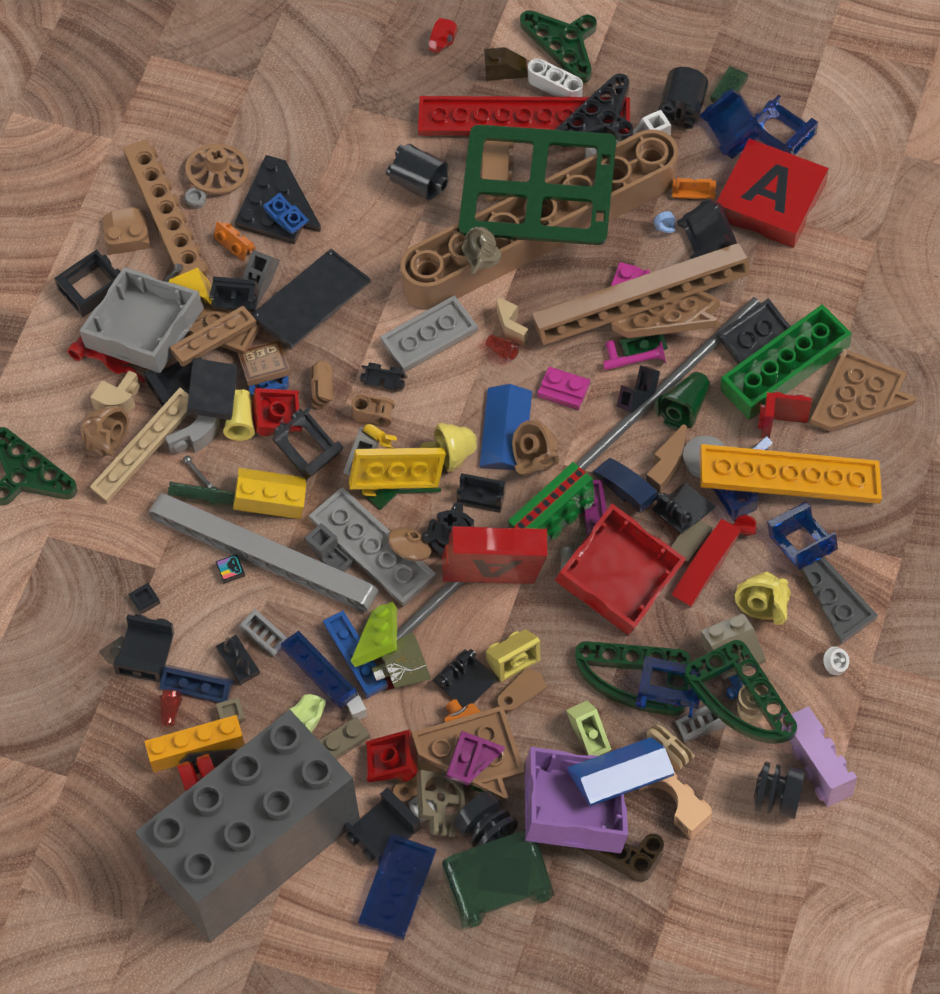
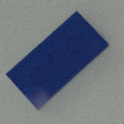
(397, 886)

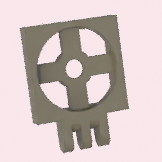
(438, 820)

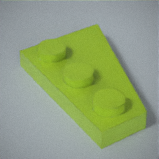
(378, 635)

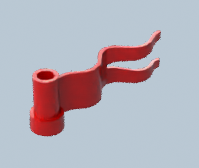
(112, 363)

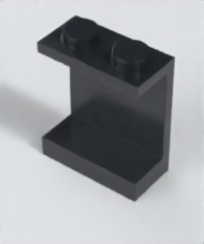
(145, 648)
(374, 828)

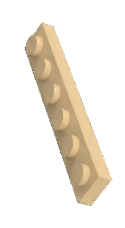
(141, 446)

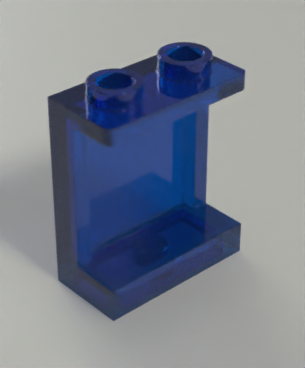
(732, 122)

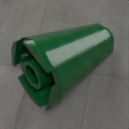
(683, 401)

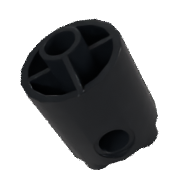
(683, 96)
(418, 172)

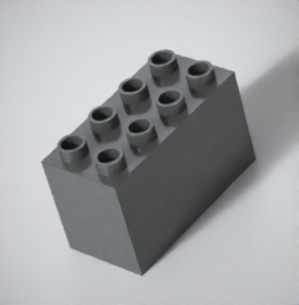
(249, 825)

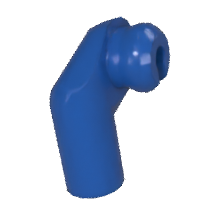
(732, 692)

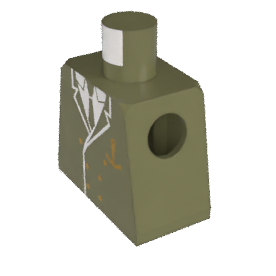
(404, 665)

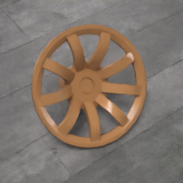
(217, 162)

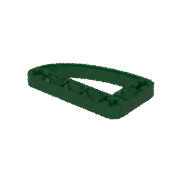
(620, 661)
(750, 682)

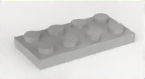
(429, 333)

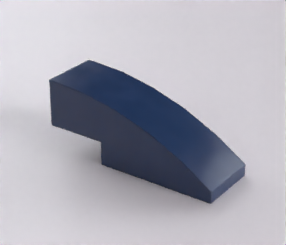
(626, 484)

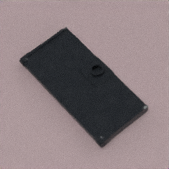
(310, 298)

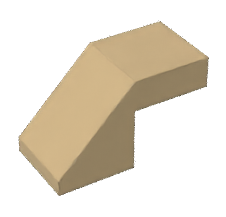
(508, 315)

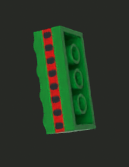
(557, 503)

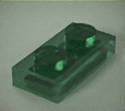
(732, 79)

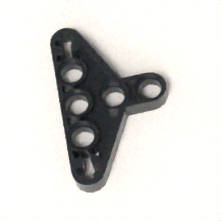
(606, 109)

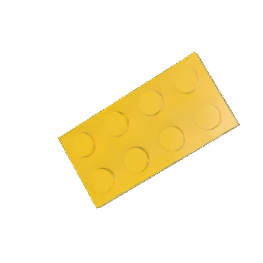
(396, 468)

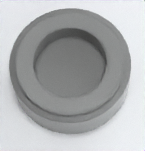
(195, 198)

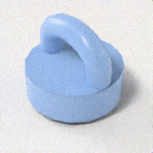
(665, 222)

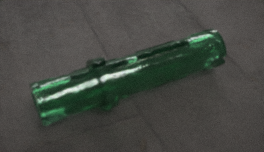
(212, 494)

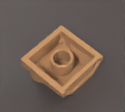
(126, 230)

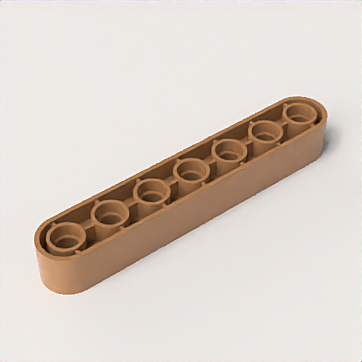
(438, 265)

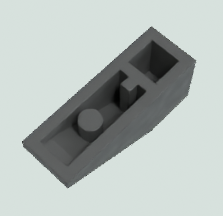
(262, 269)

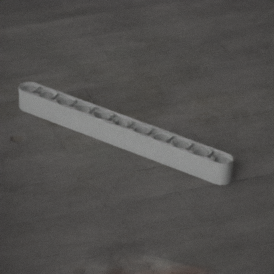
(263, 552)

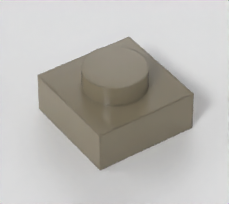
(230, 708)

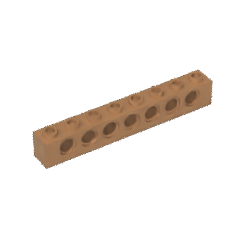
(138, 155)

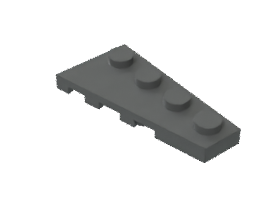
(839, 601)

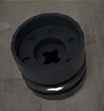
(779, 790)
(484, 820)

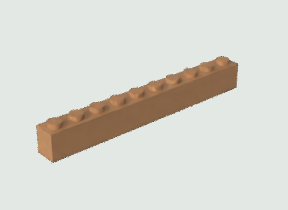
(641, 294)

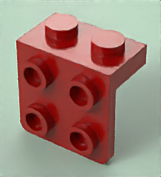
(784, 408)

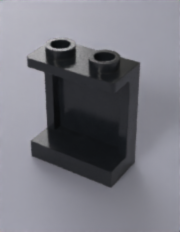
(707, 228)
(169, 381)

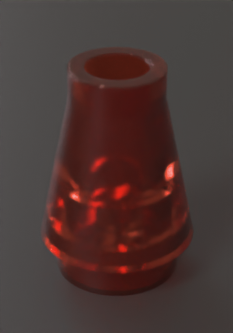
(503, 347)
(170, 704)

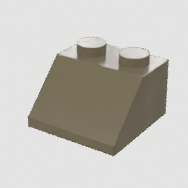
(732, 629)

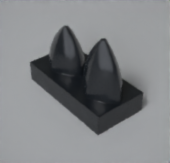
(238, 659)

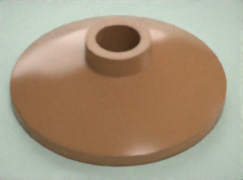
(409, 544)

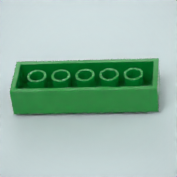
(786, 360)

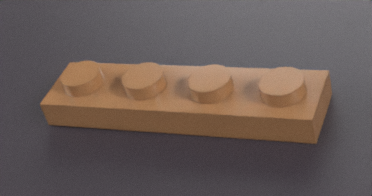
(212, 336)

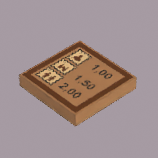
(264, 363)

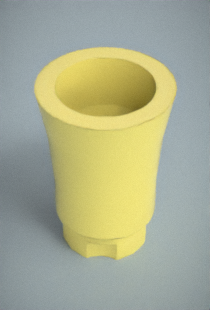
(241, 423)

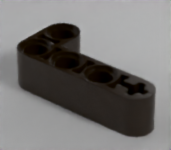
(633, 857)

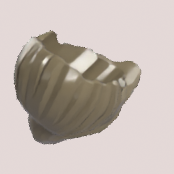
(481, 249)

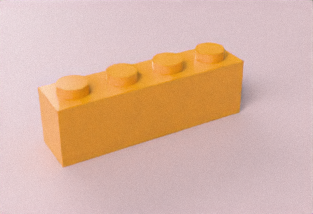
(217, 735)

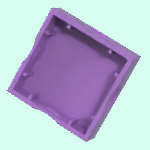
(558, 811)

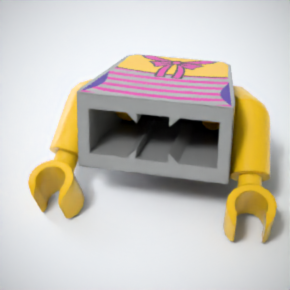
(368, 439)

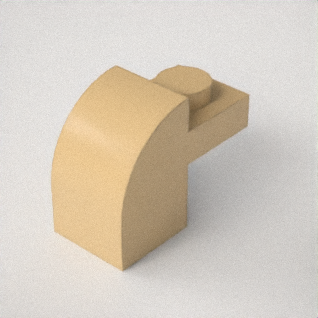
(120, 396)

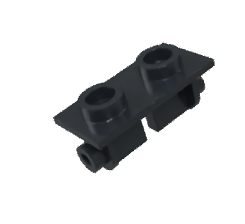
(392, 377)

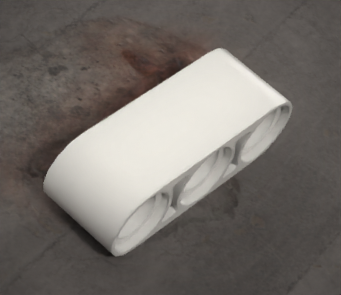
(553, 79)

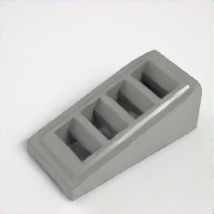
(255, 615)
(705, 729)

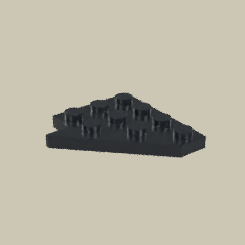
(274, 178)

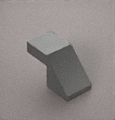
(326, 548)

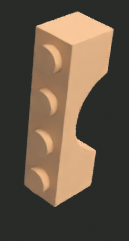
(691, 813)

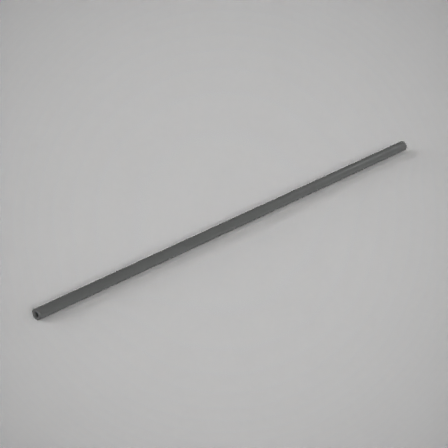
(443, 594)

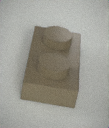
(345, 738)

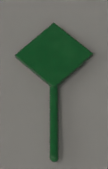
(384, 496)

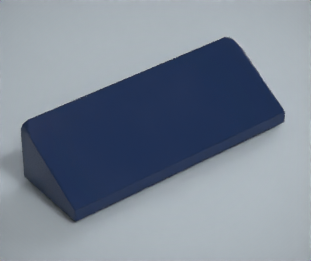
(196, 683)

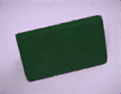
(643, 344)

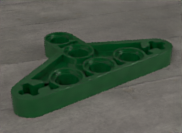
(557, 34)
(34, 476)

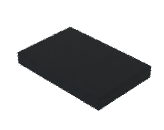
(753, 331)
(212, 389)

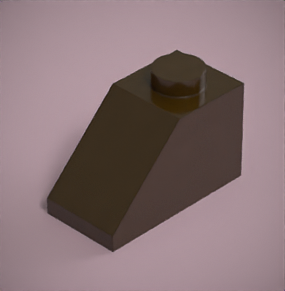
(504, 64)

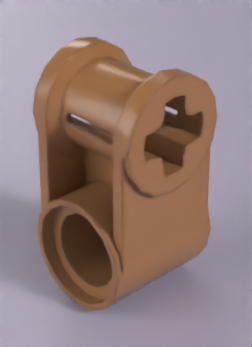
(373, 409)

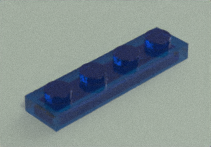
(319, 669)

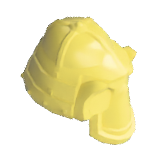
(456, 441)
(764, 597)

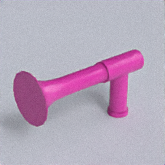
(615, 361)

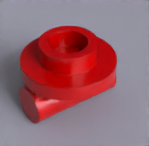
(746, 524)

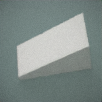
(357, 708)

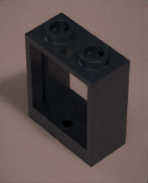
(79, 270)

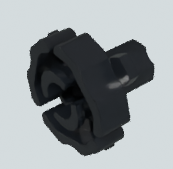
(441, 530)

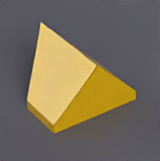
(196, 281)

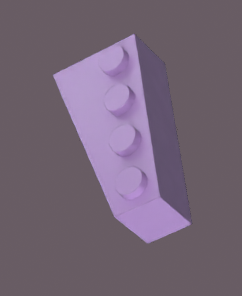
(820, 759)

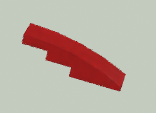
(706, 562)

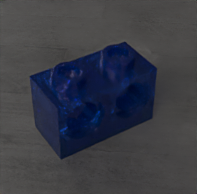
(734, 508)

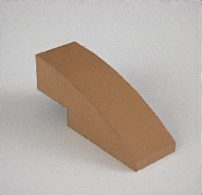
(667, 460)

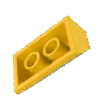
(269, 493)

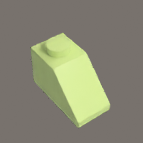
(588, 728)

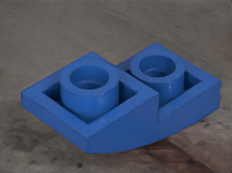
(285, 214)

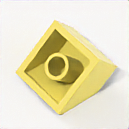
(513, 654)

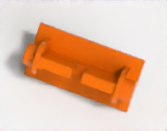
(693, 189)
(230, 239)

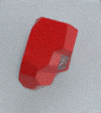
(442, 35)

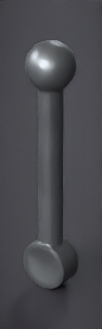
(178, 268)
(188, 460)

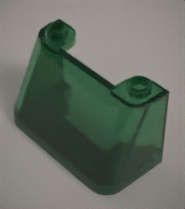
(496, 877)

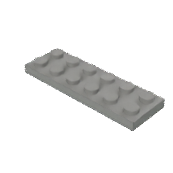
(368, 545)

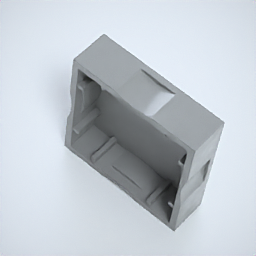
(141, 319)

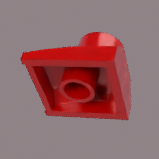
(272, 408)
(391, 757)

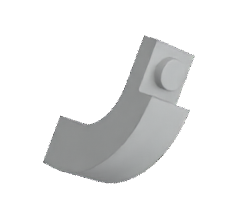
(197, 435)

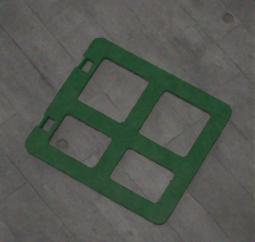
(536, 189)

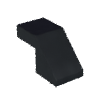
(632, 397)

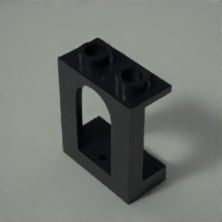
(305, 420)

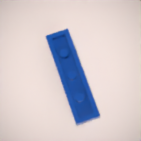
(346, 640)

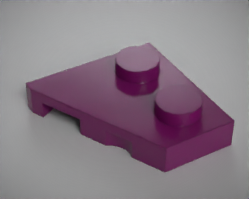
(471, 757)

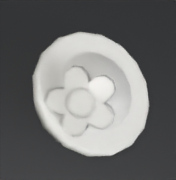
(836, 660)

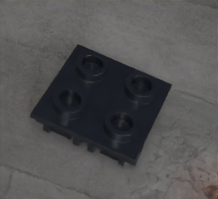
(682, 507)
(465, 678)

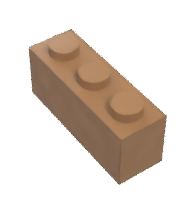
(497, 160)

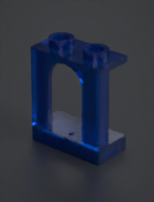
(804, 130)
(794, 520)
(662, 694)

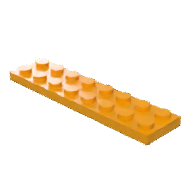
(790, 473)

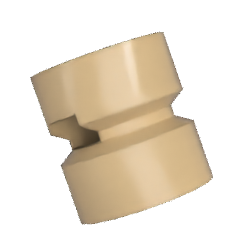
(747, 708)

